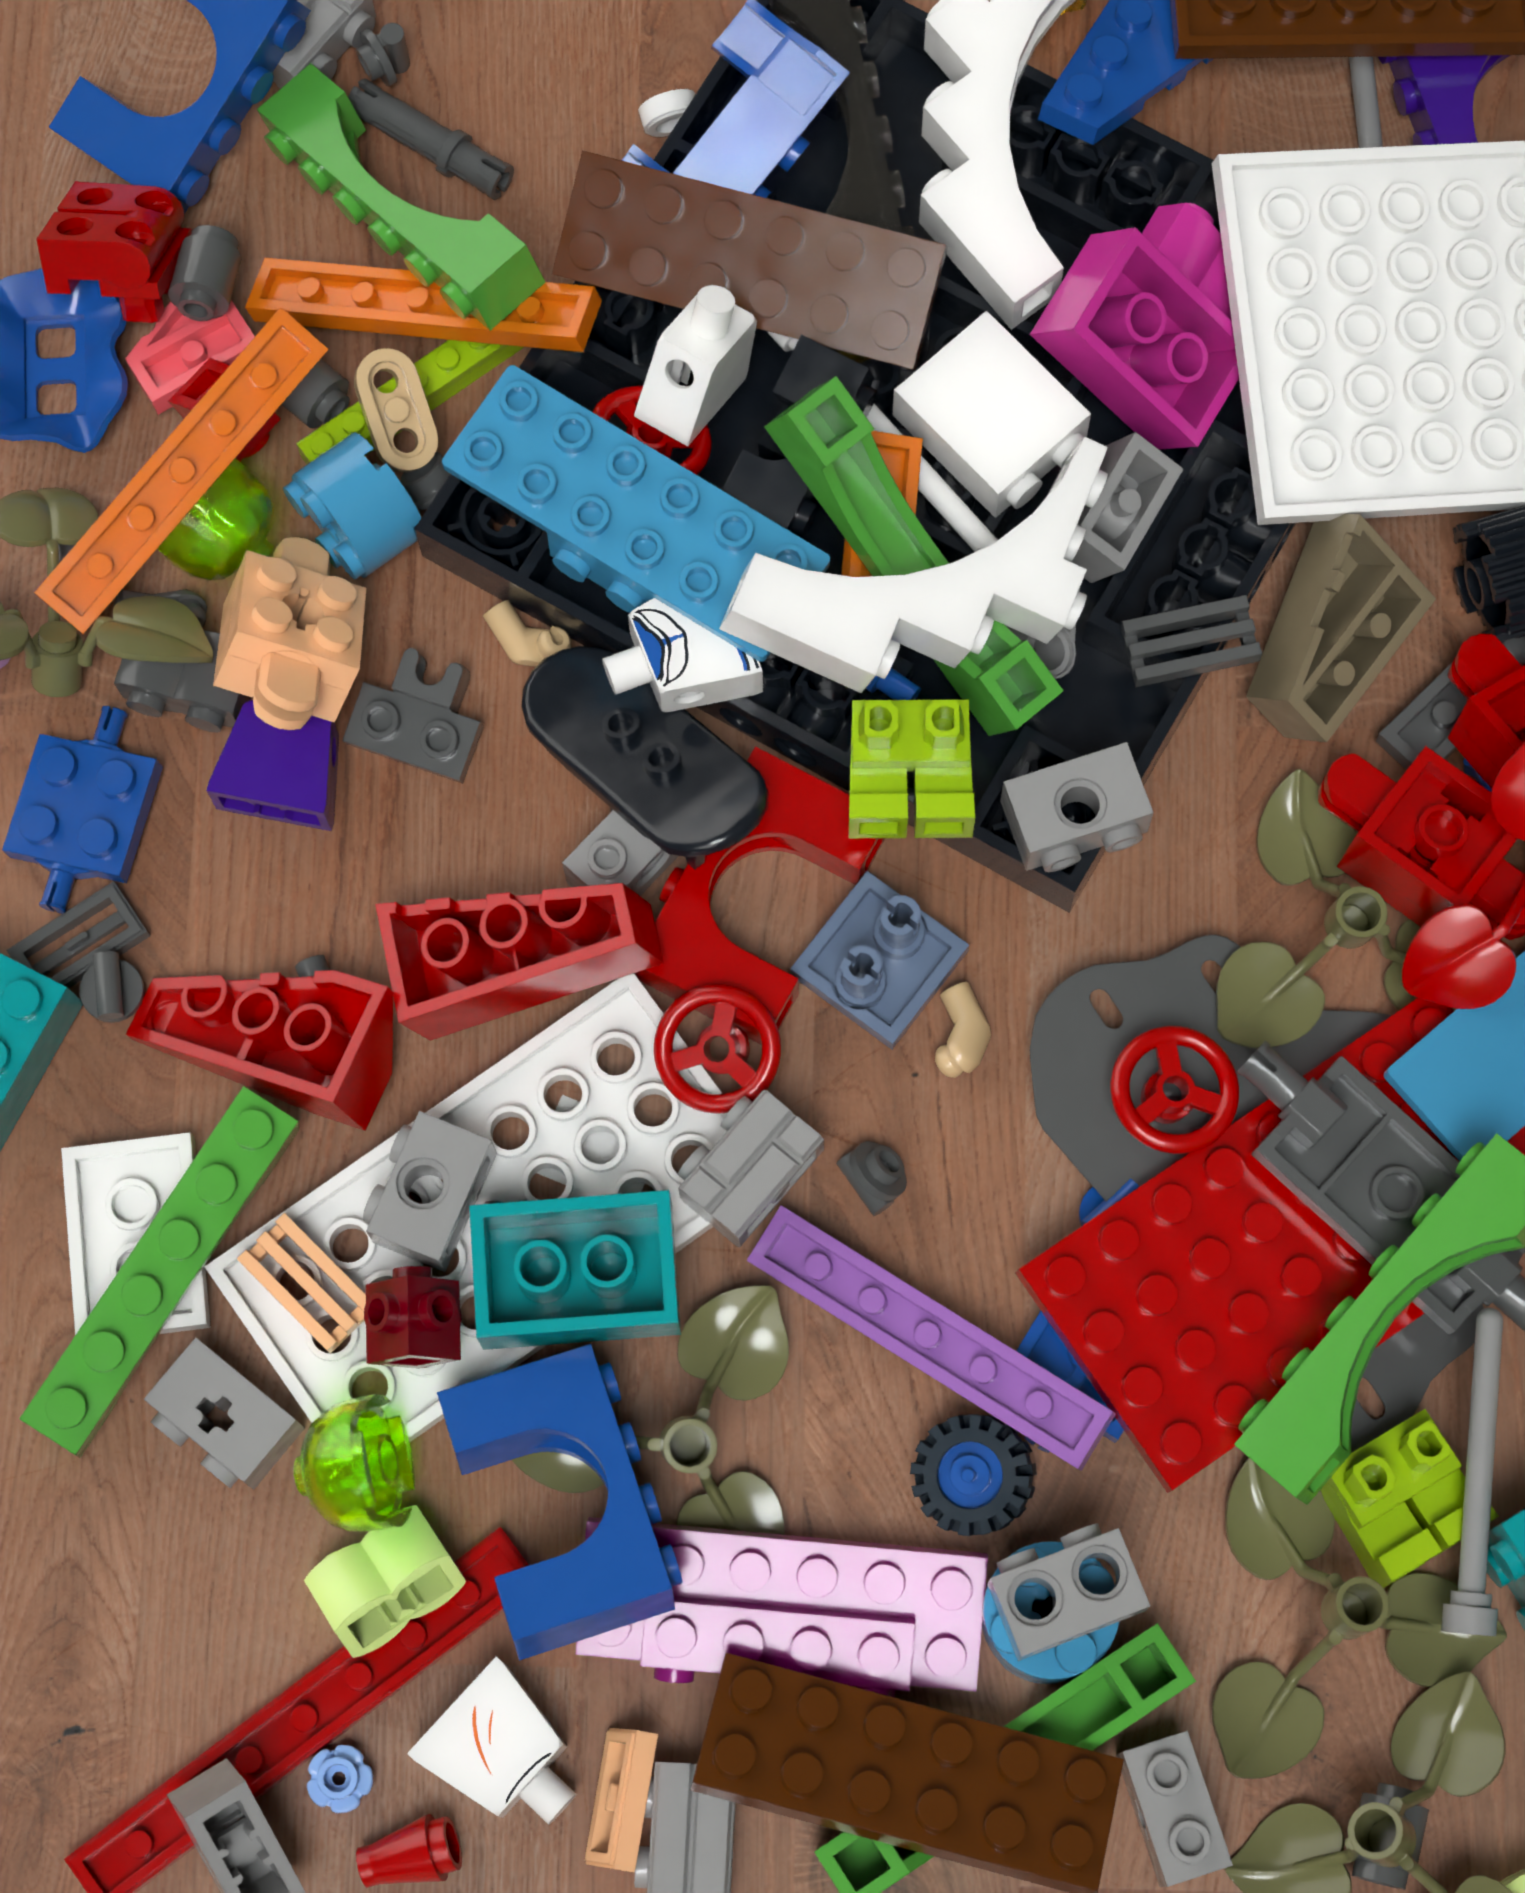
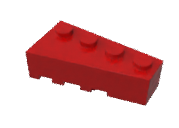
(509, 952)

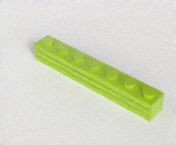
(441, 374)

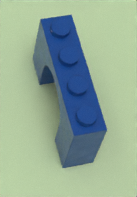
(185, 146)
(619, 1569)

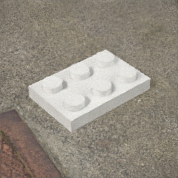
(110, 1203)

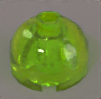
(223, 525)
(357, 1466)

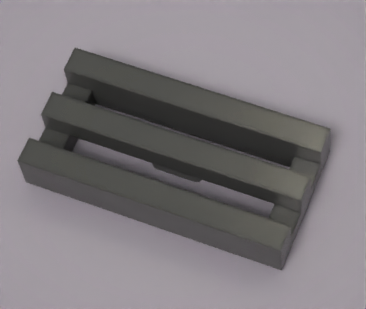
(1186, 618)
(72, 918)

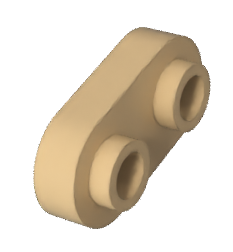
(396, 411)

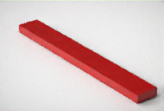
(298, 1724)

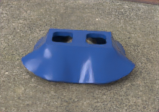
(92, 368)

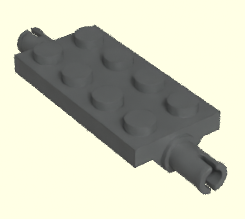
(1368, 1176)

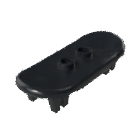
(645, 763)

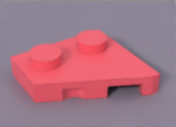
(180, 347)

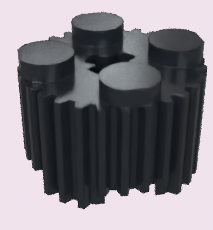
(1494, 571)

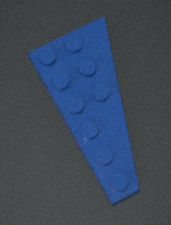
(1116, 70)

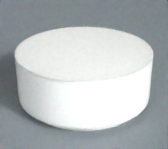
(664, 110)

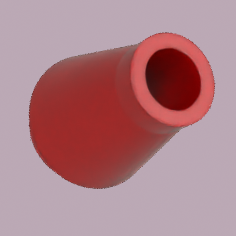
(412, 1854)

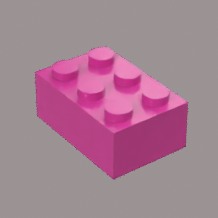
(1141, 339)

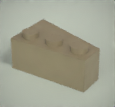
(1335, 628)

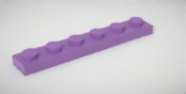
(932, 1338)

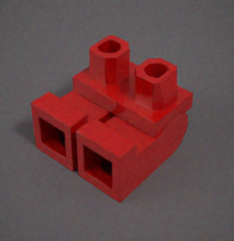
(115, 236)

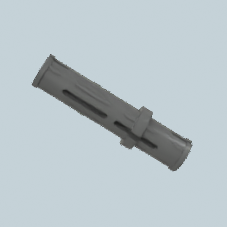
(446, 148)

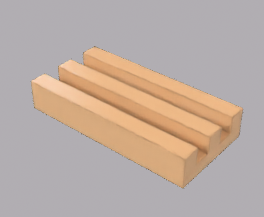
(269, 1244)
(621, 1799)

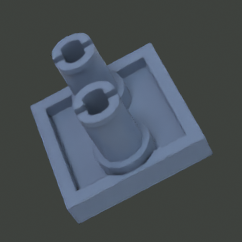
(879, 959)

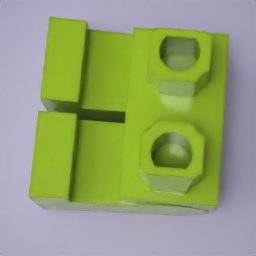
(915, 738)
(1399, 1499)

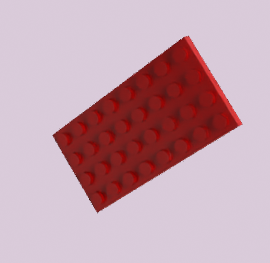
(1212, 1279)

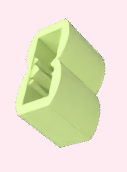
(383, 1583)

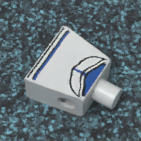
(681, 661)

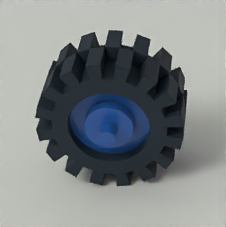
(973, 1474)

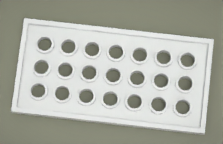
(510, 1088)

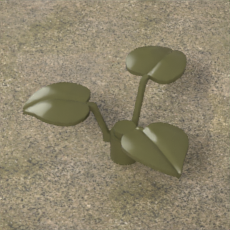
(140, 626)
(1259, 986)
(744, 1351)
(1259, 1714)
(1441, 1739)

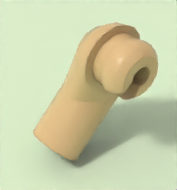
(521, 643)
(969, 1035)

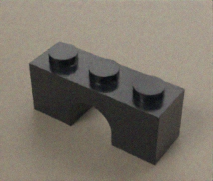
(774, 485)

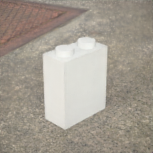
(991, 415)

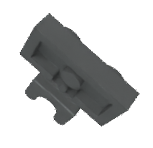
(417, 720)

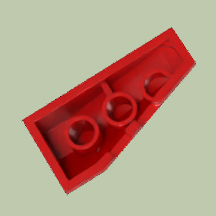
(297, 1039)

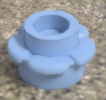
(357, 1783)

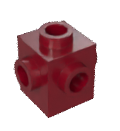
(412, 1319)

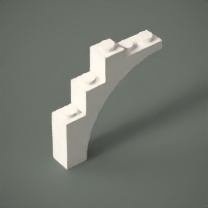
(968, 125)
(856, 624)

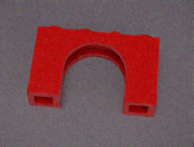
(801, 819)

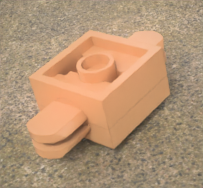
(291, 635)

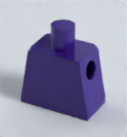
(278, 771)

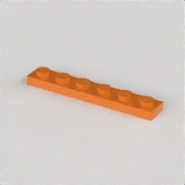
(399, 304)
(181, 471)

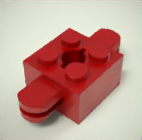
(1494, 715)
(1444, 819)

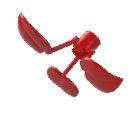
(1456, 952)

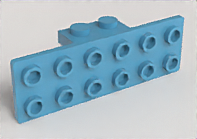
(617, 505)
(1470, 1072)

